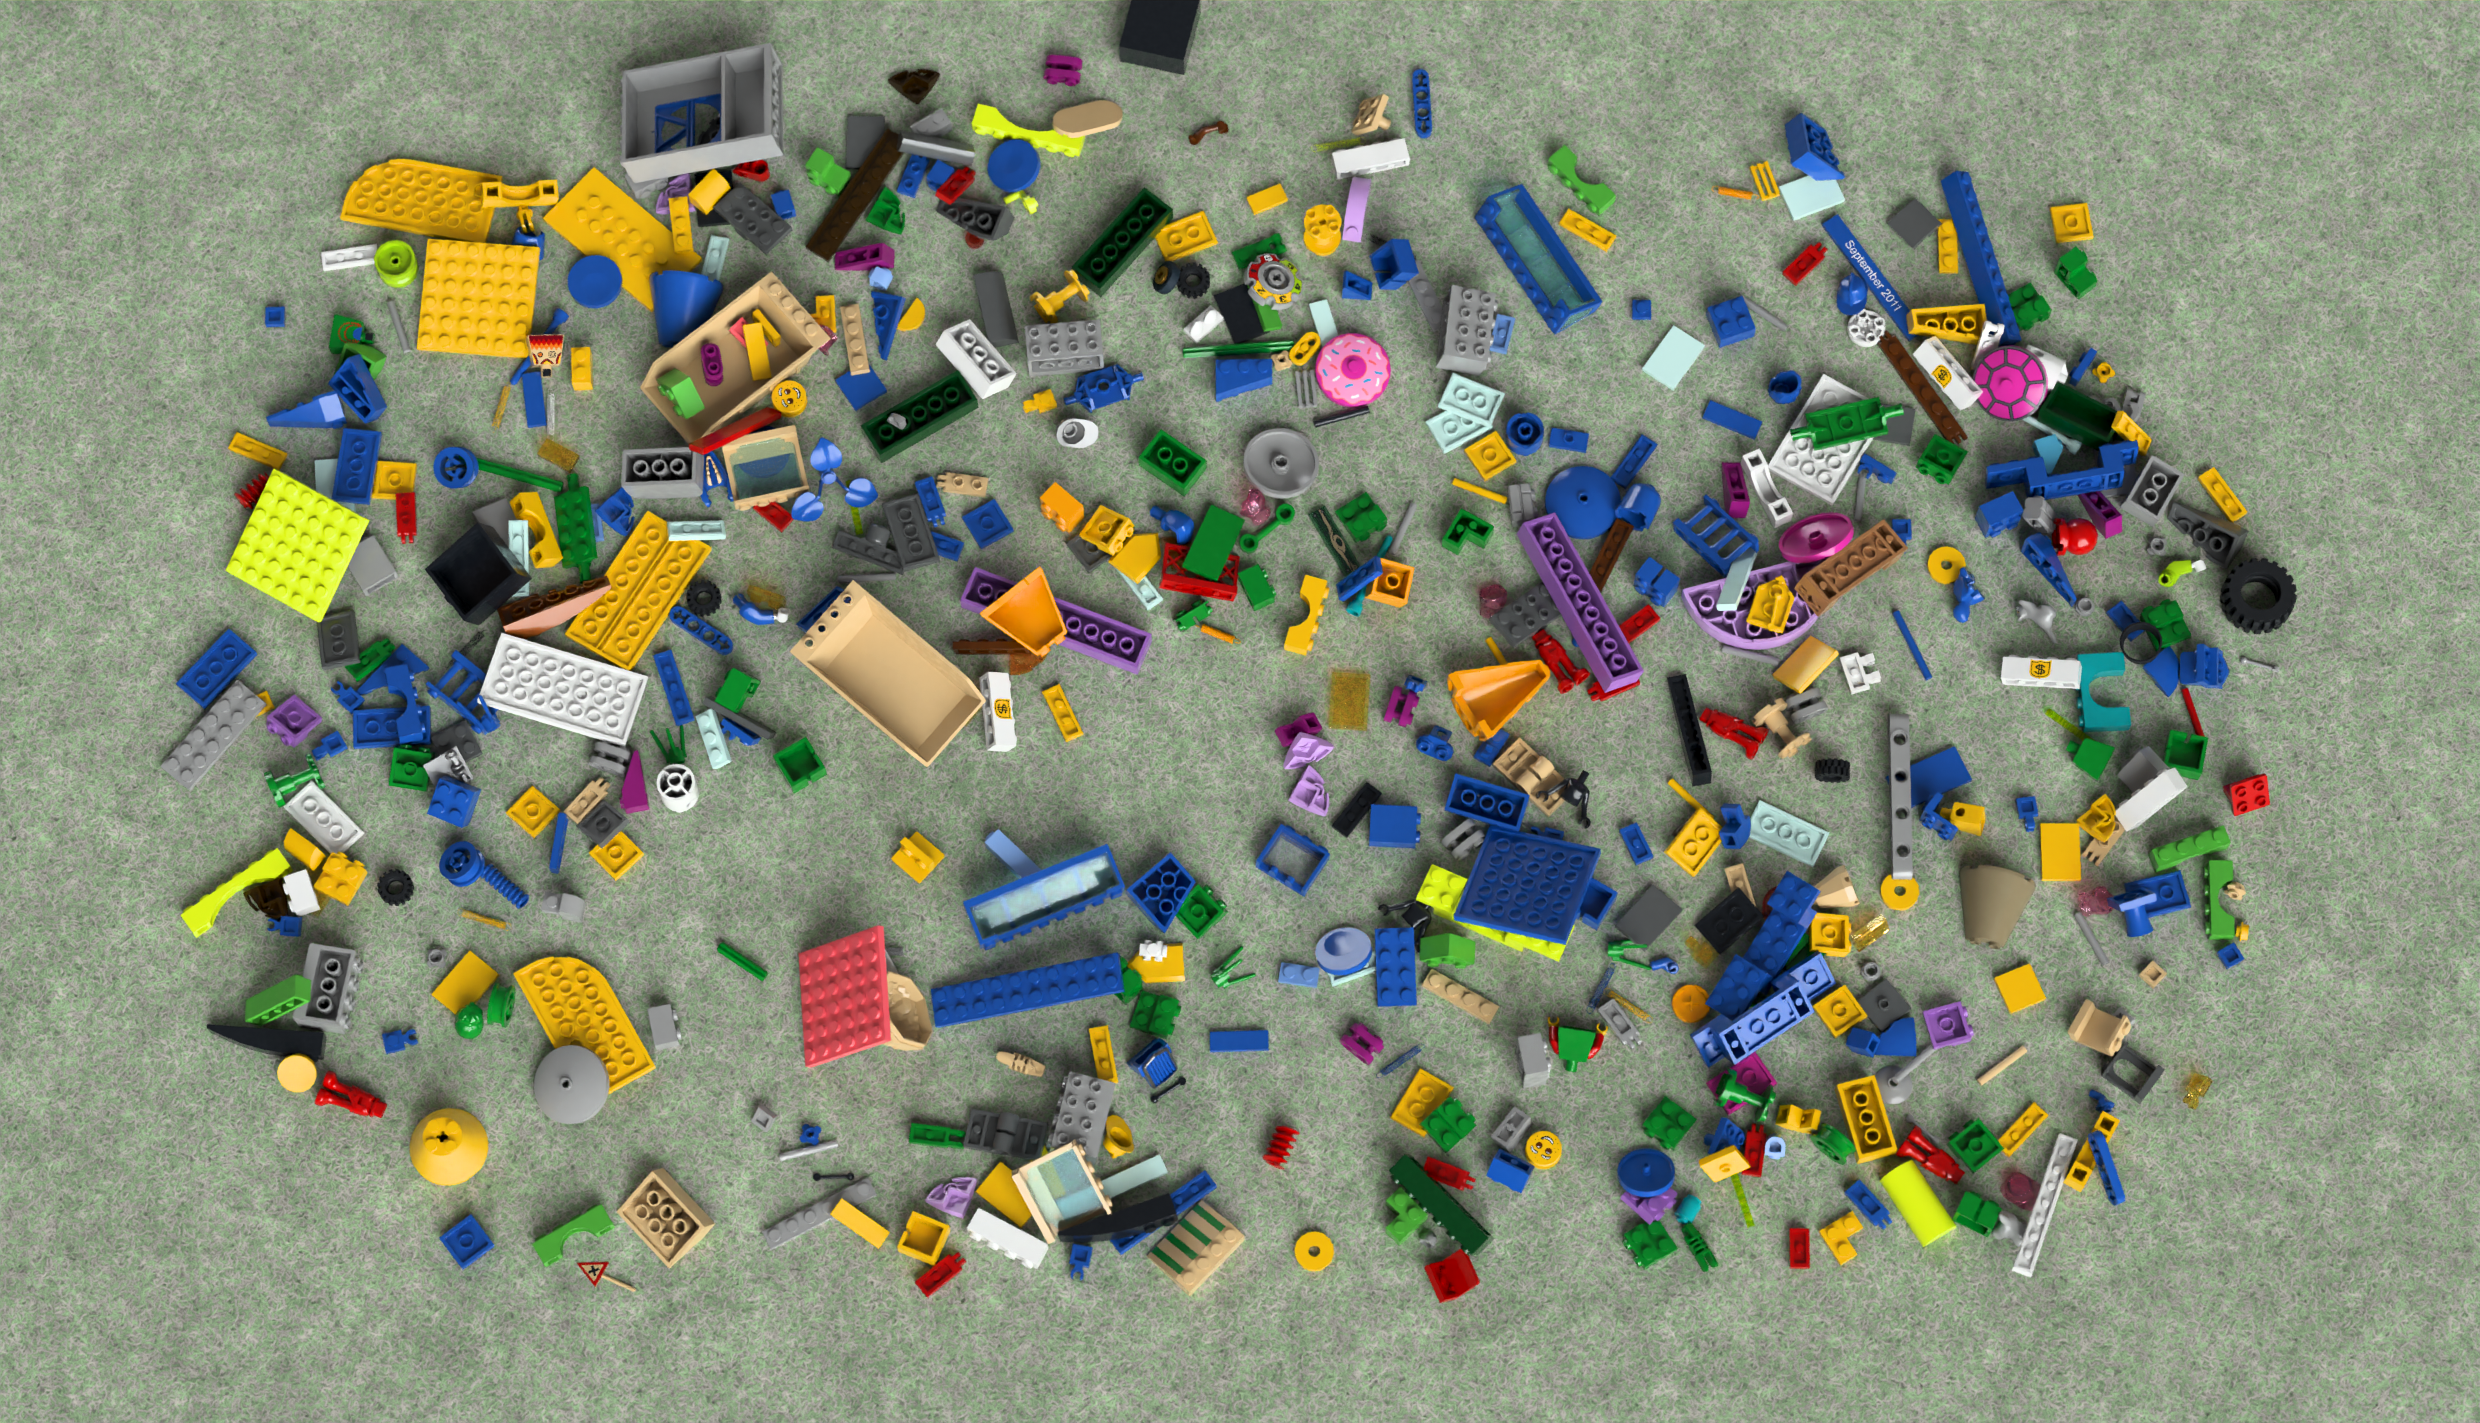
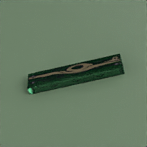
(1334, 541)

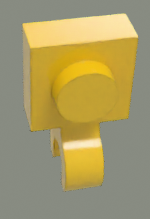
(1042, 401)

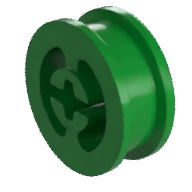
(501, 1005)
(1833, 1143)

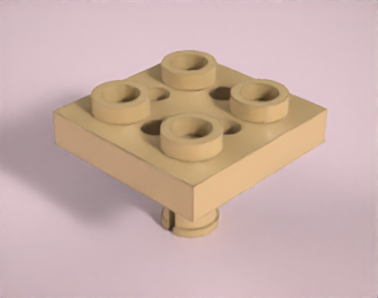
(1370, 115)

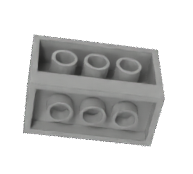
(1064, 348)
(333, 985)

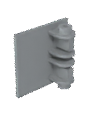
(450, 764)

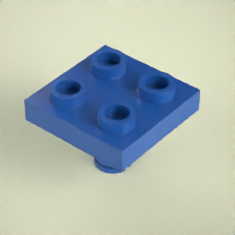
(1725, 1136)

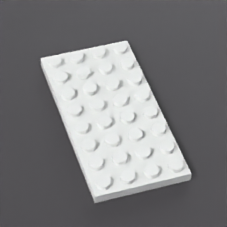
(563, 689)

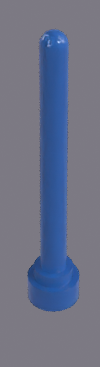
(559, 317)

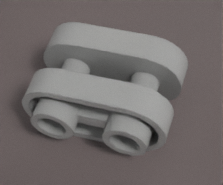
(1809, 695)
(604, 749)
(1462, 850)

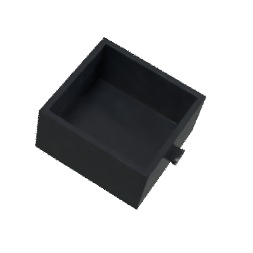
(1160, 34)
(478, 573)

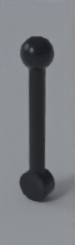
(1182, 1081)
(850, 1176)

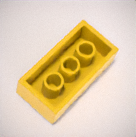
(1865, 1119)

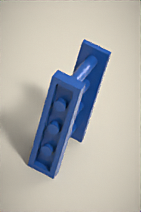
(1710, 553)
(474, 674)

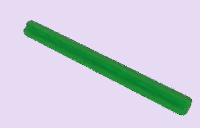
(1238, 349)
(519, 475)

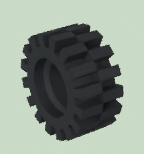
(1193, 270)
(699, 588)
(1832, 770)
(396, 899)

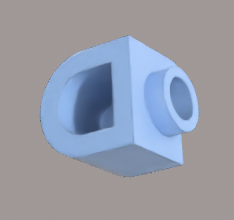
(880, 278)
(1775, 1146)

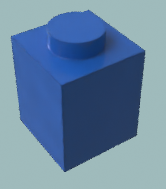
(939, 175)
(783, 204)
(1862, 1042)

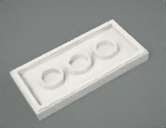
(323, 819)

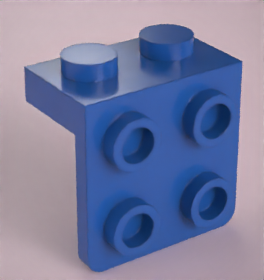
(1934, 821)

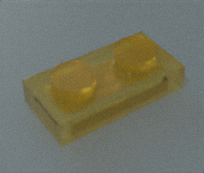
(558, 455)
(758, 594)
(1870, 932)

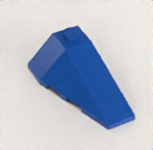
(323, 412)
(2041, 554)

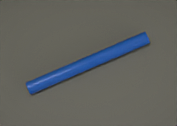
(1912, 645)

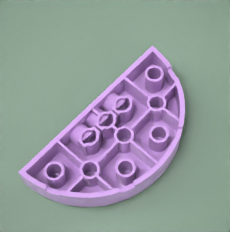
(1731, 625)

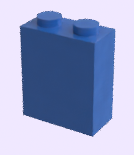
(1394, 826)

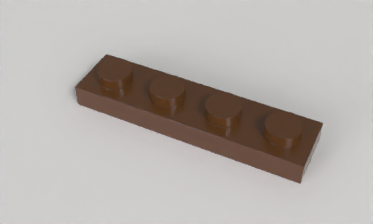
(1610, 553)
(987, 647)

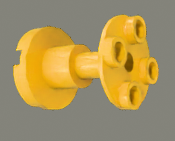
(1322, 229)
(1053, 302)

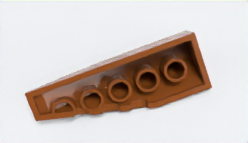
(540, 613)

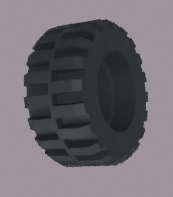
(2269, 575)

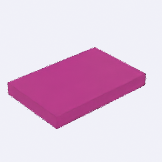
(1750, 1073)

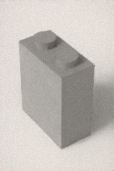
(371, 566)
(2141, 768)

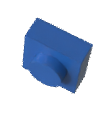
(1641, 309)
(275, 316)
(2230, 955)

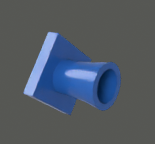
(2134, 909)

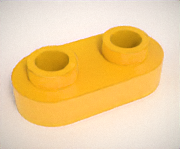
(1302, 347)

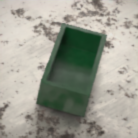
(2078, 416)

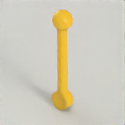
(1771, 626)

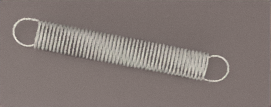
(549, 415)

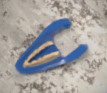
(714, 476)

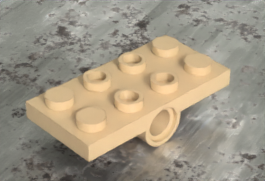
(1531, 774)

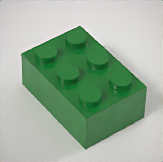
(1172, 462)

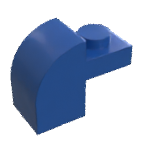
(1737, 826)

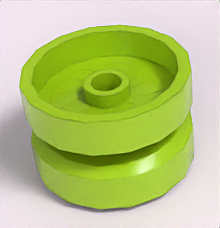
(396, 263)

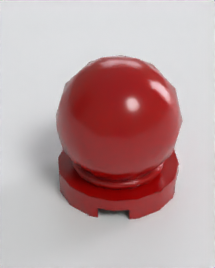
(2075, 536)

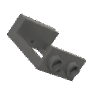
(2129, 1055)

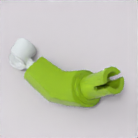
(2172, 572)

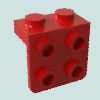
(1452, 1276)

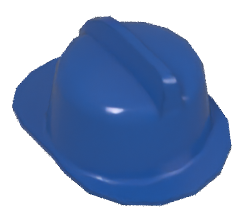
(1852, 295)

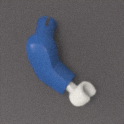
(758, 616)

